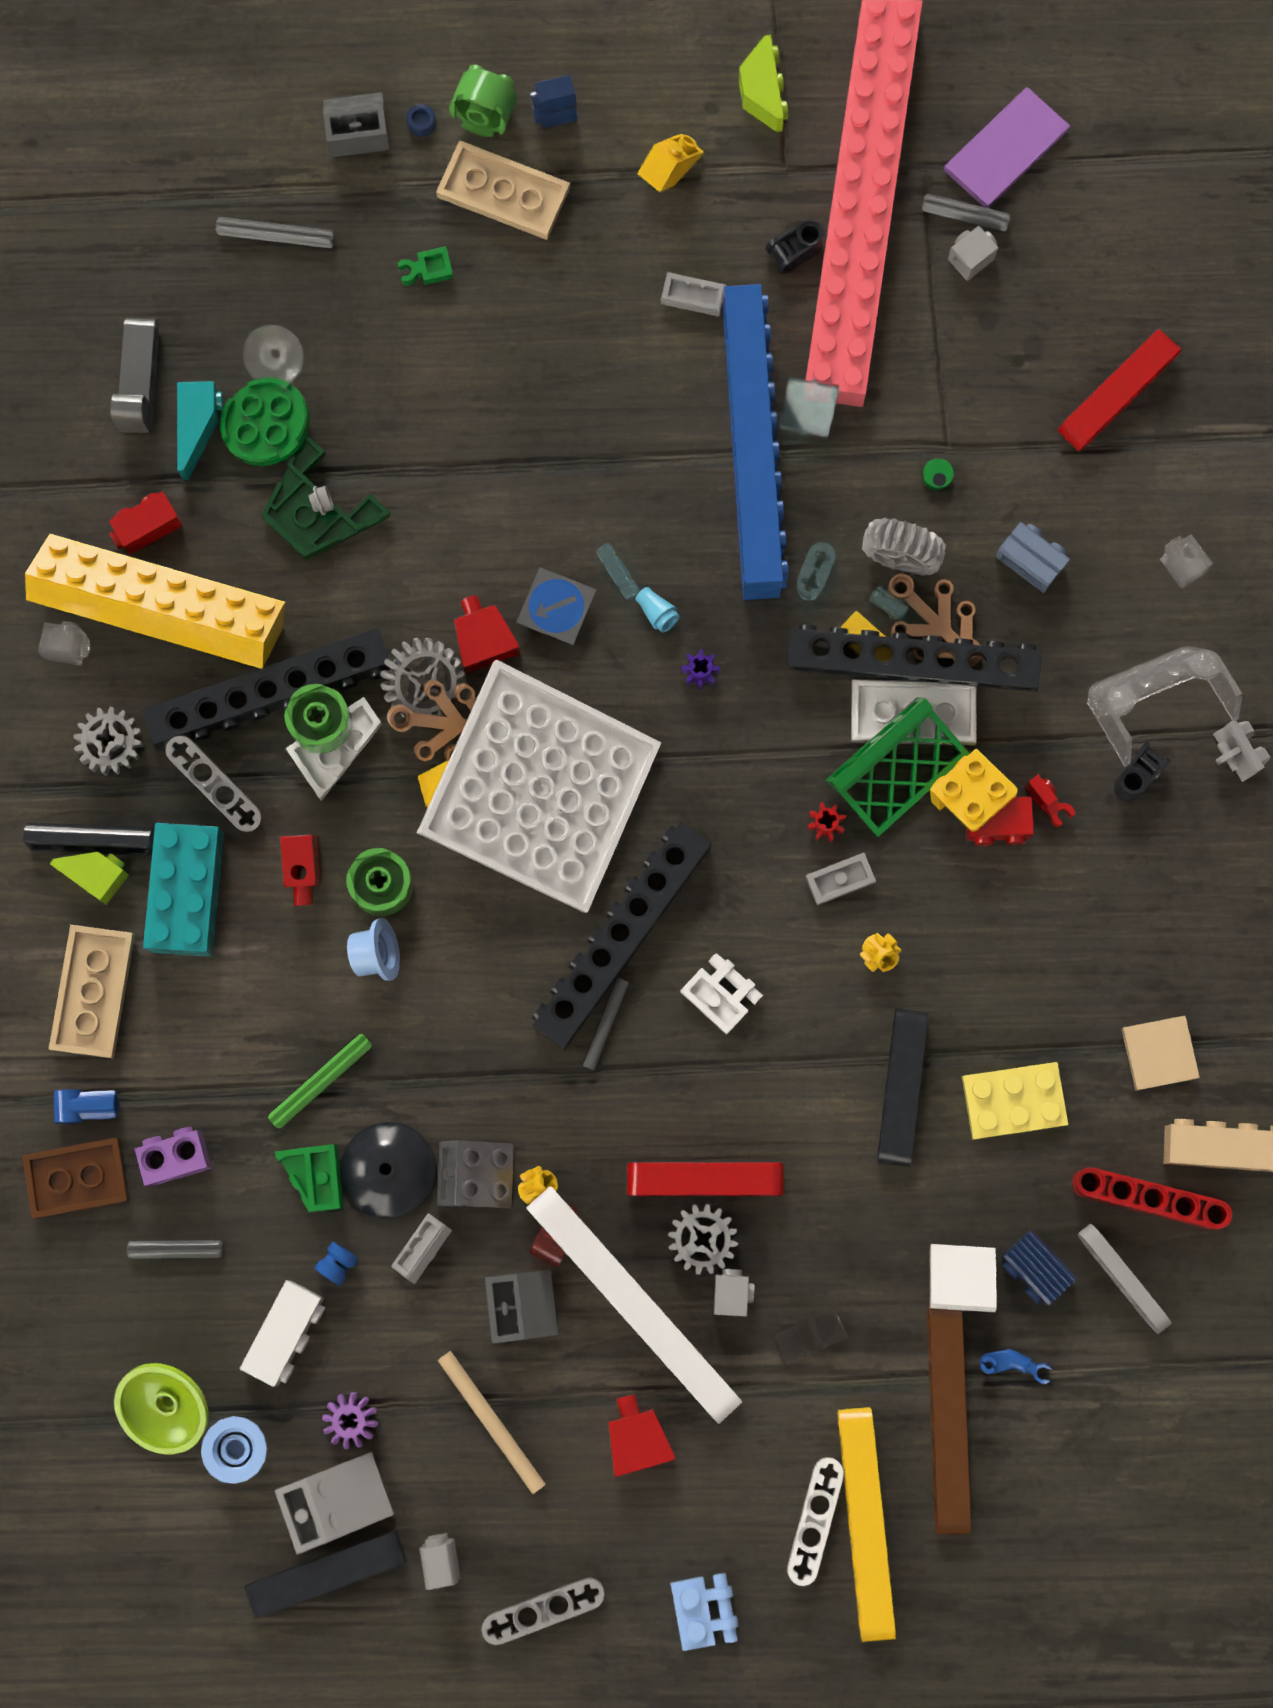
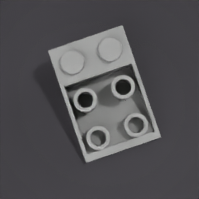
(334, 1502)

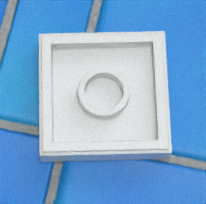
(963, 1278)

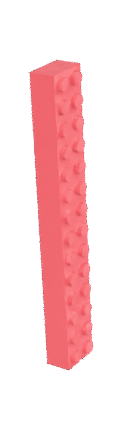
(863, 197)

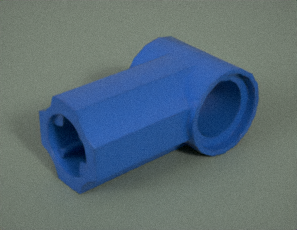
(75, 1105)

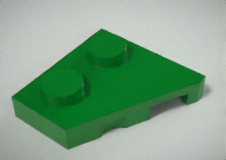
(315, 1175)

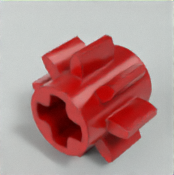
(830, 814)

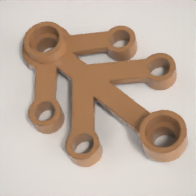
(936, 625)
(451, 723)

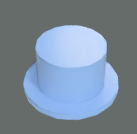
(375, 951)
(234, 1450)

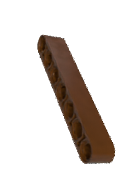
(948, 1421)

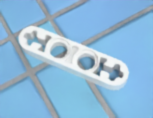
(812, 1520)

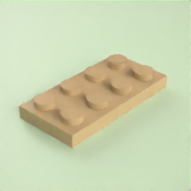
(503, 190)
(91, 991)

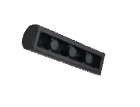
(89, 838)

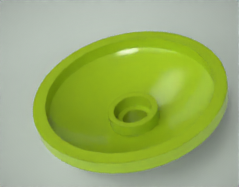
(152, 1417)

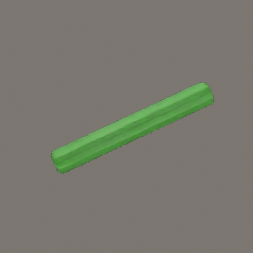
(320, 1081)

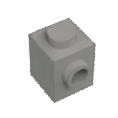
(973, 252)
(732, 1293)

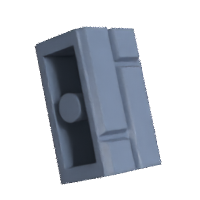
(1033, 556)

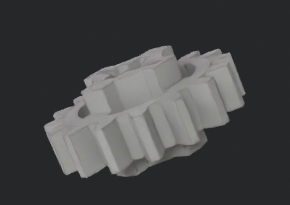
(108, 754)
(714, 1230)

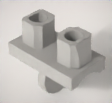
(1238, 751)

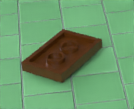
(75, 1178)

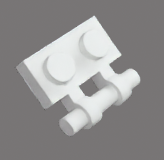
(716, 1001)

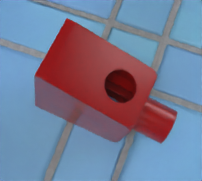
(483, 636)
(296, 852)
(637, 1438)

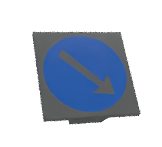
(556, 606)

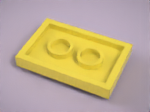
(1014, 1100)

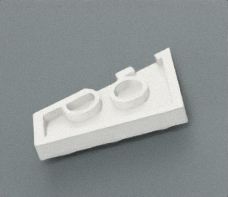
(326, 768)

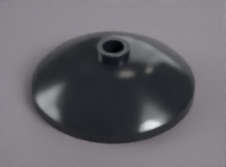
(411, 1173)

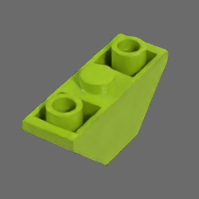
(762, 85)

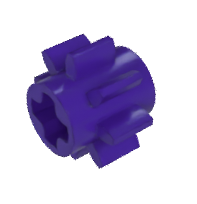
(700, 678)

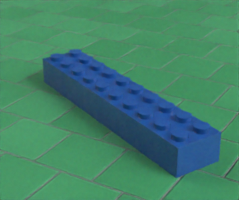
(754, 442)

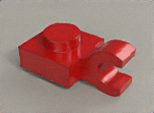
(1044, 795)

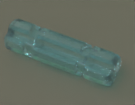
(617, 571)

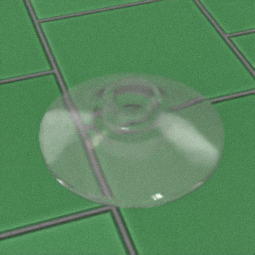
(258, 355)

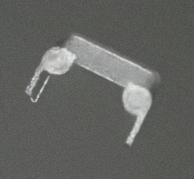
(1119, 692)

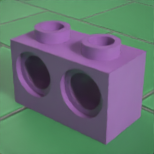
(174, 1164)

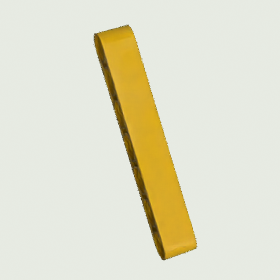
(866, 1524)

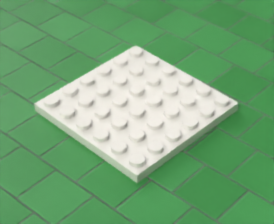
(539, 787)

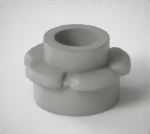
(321, 500)

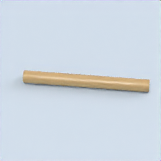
(491, 1422)

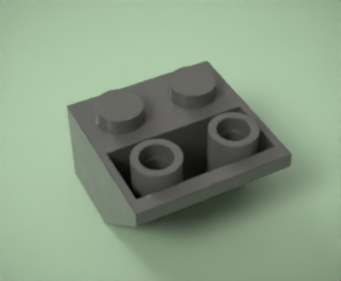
(355, 124)
(521, 1306)

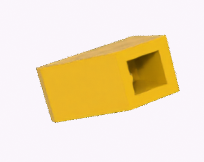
(669, 161)

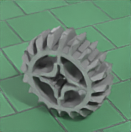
(903, 546)
(425, 668)

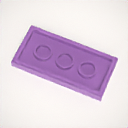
(1006, 148)

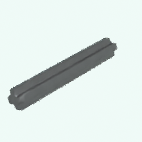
(275, 232)

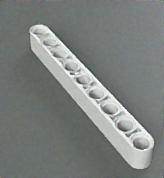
(634, 1304)

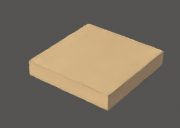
(1160, 1053)

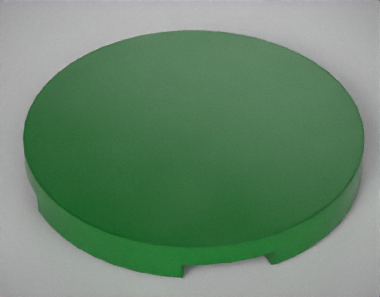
(265, 422)

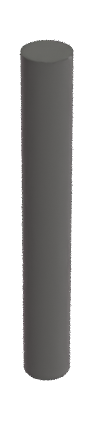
(605, 1024)

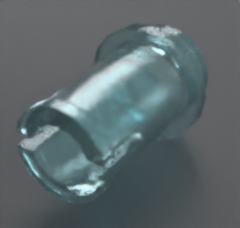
(889, 604)

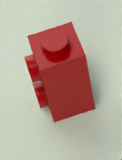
(144, 523)

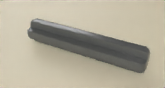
(966, 212)
(175, 1249)

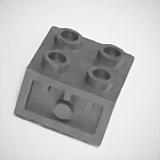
(475, 1174)

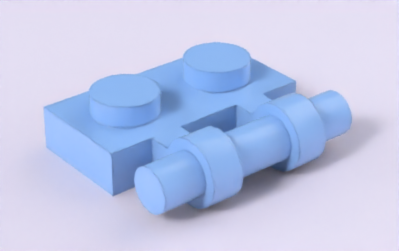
(693, 1611)

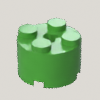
(484, 101)
(301, 719)
(364, 874)

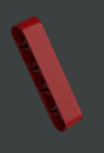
(1119, 390)
(705, 1179)
(1166, 1195)

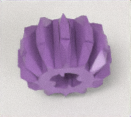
(347, 1409)

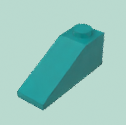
(196, 420)

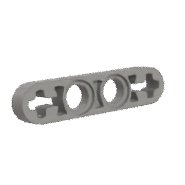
(216, 780)
(1124, 1278)
(545, 1616)

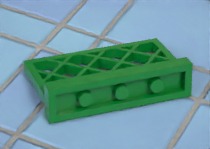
(879, 746)

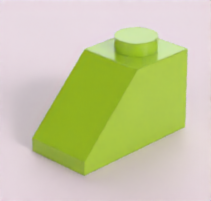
(94, 873)

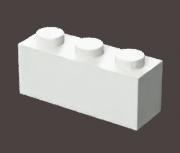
(283, 1334)

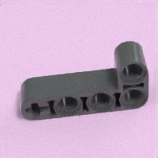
(134, 405)

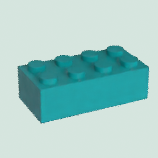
(183, 889)

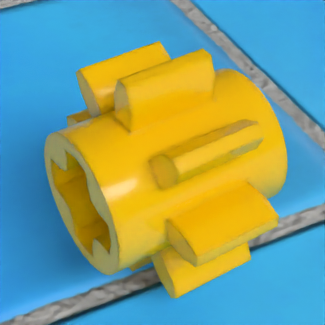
(880, 952)
(535, 1183)

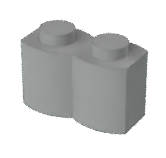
(439, 1561)

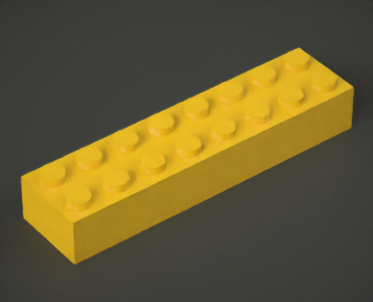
(155, 601)

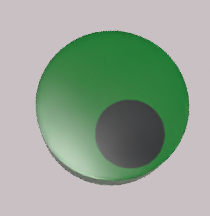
(937, 474)

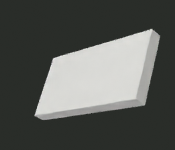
(881, 700)

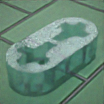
(809, 568)

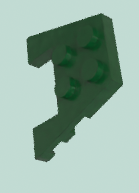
(294, 519)

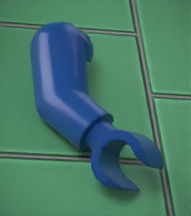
(1010, 1359)

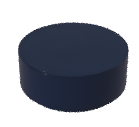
(421, 120)

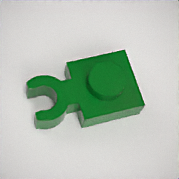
(431, 265)

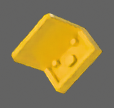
(973, 790)

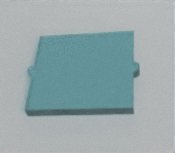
(808, 407)

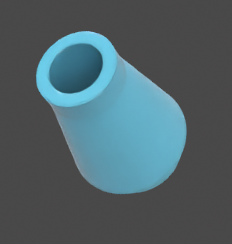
(658, 610)

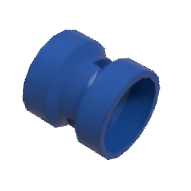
(333, 1270)

